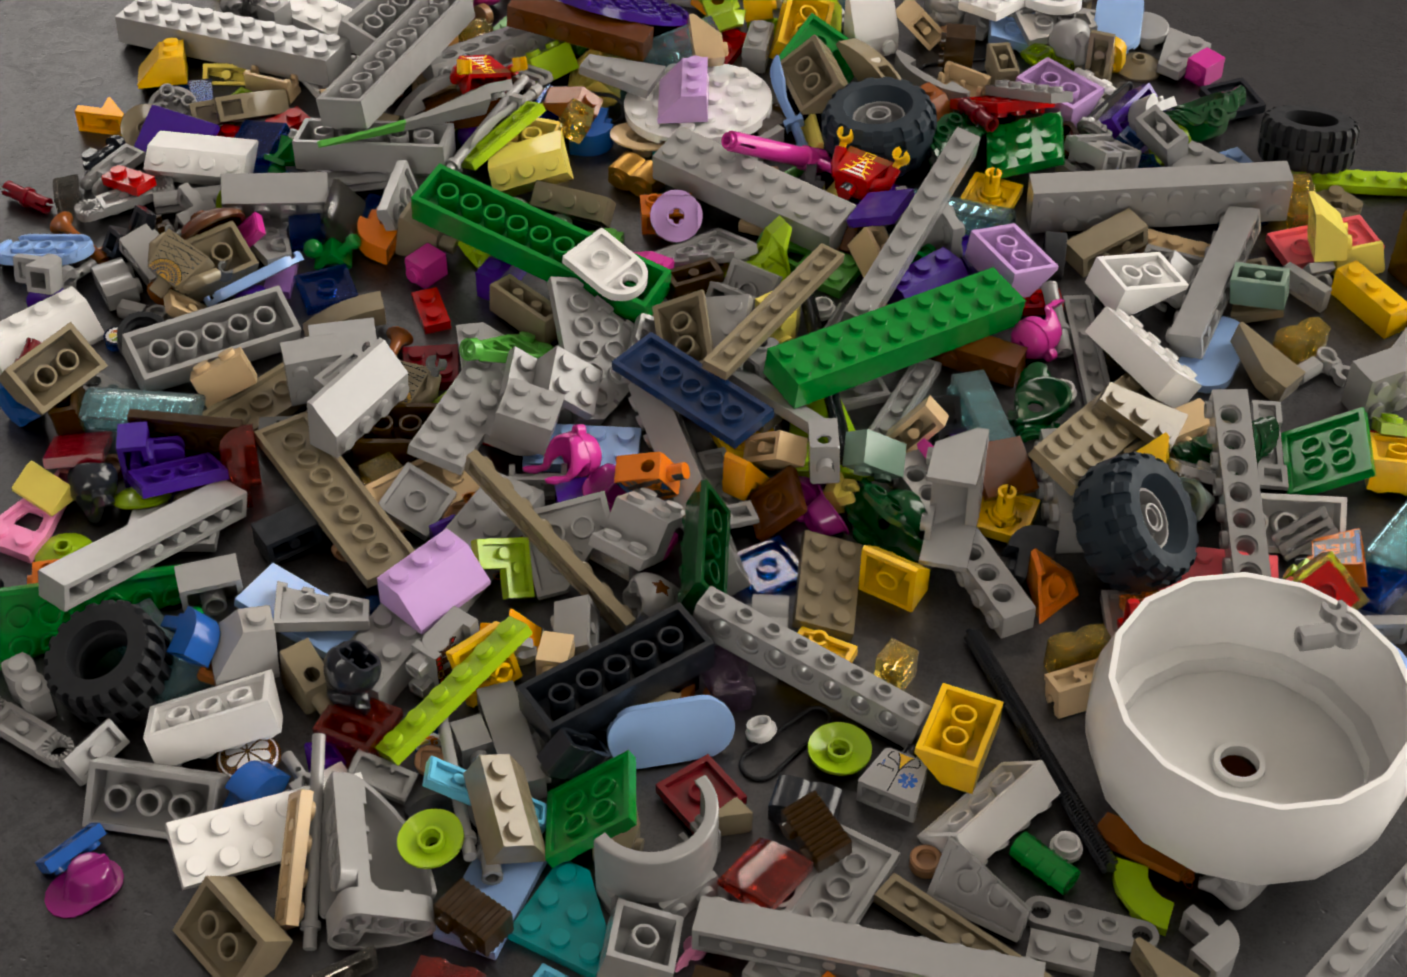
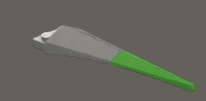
(465, 106)

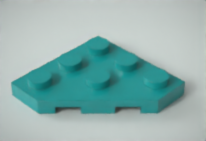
(564, 920)

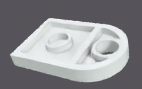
(607, 265)

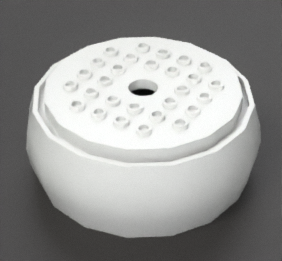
(1218, 676)

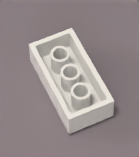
(1143, 357)

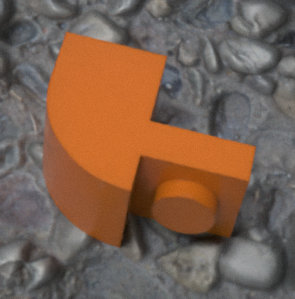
(375, 240)

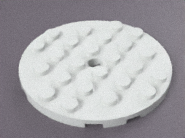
(735, 103)

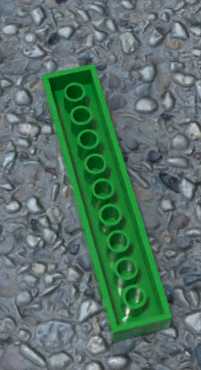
(518, 234)
(892, 337)

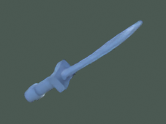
(792, 122)

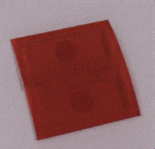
(766, 873)

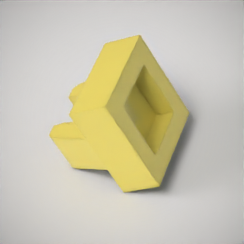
(841, 493)

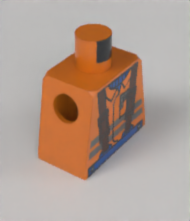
(650, 471)
(1349, 550)

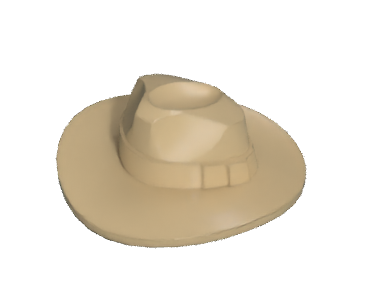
(626, 137)

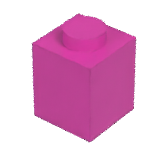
(1204, 67)
(426, 266)

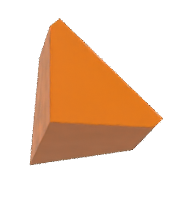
(1049, 585)

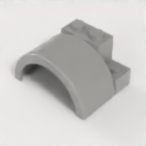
(666, 878)

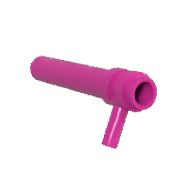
(776, 151)

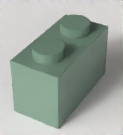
(1259, 285)
(874, 455)

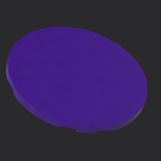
(640, 11)

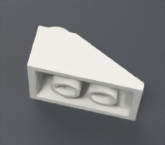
(872, 23)
(1134, 281)

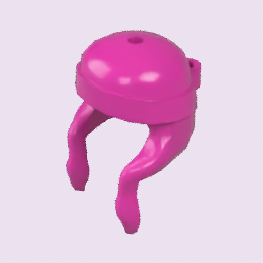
(1039, 334)
(577, 449)

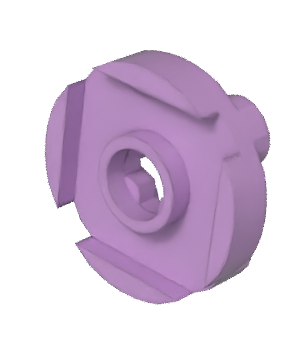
(666, 227)

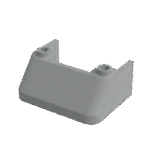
(955, 500)

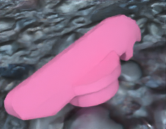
(688, 954)

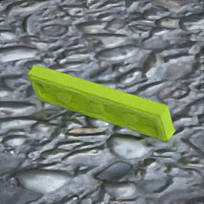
(503, 134)

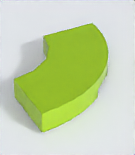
(1139, 896)

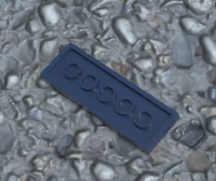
(693, 391)

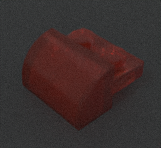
(241, 459)
(353, 730)

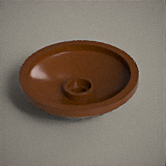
(206, 220)

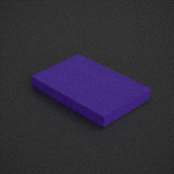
(167, 120)
(176, 475)

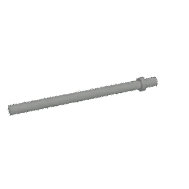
(455, 161)
(460, 808)
(311, 924)

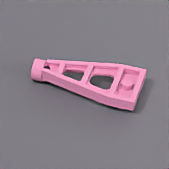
(20, 541)

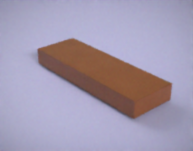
(1126, 843)

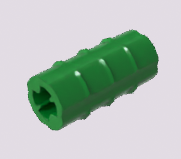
(1044, 862)

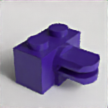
(138, 449)

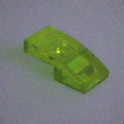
(1038, 52)

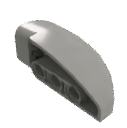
(364, 881)

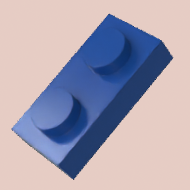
(60, 857)

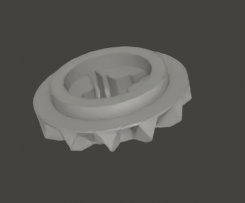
(1092, 126)

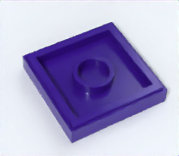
(880, 208)

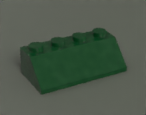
(704, 545)

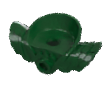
(1208, 115)
(945, 128)
(1039, 388)
(1265, 440)
(899, 508)

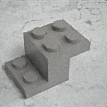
(946, 231)
(744, 279)
(557, 372)
(639, 528)

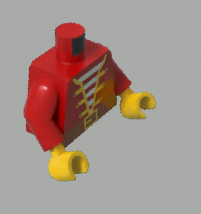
(479, 70)
(862, 172)

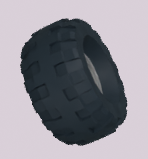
(882, 117)
(1135, 523)

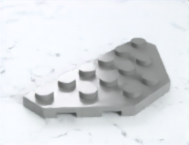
(594, 334)

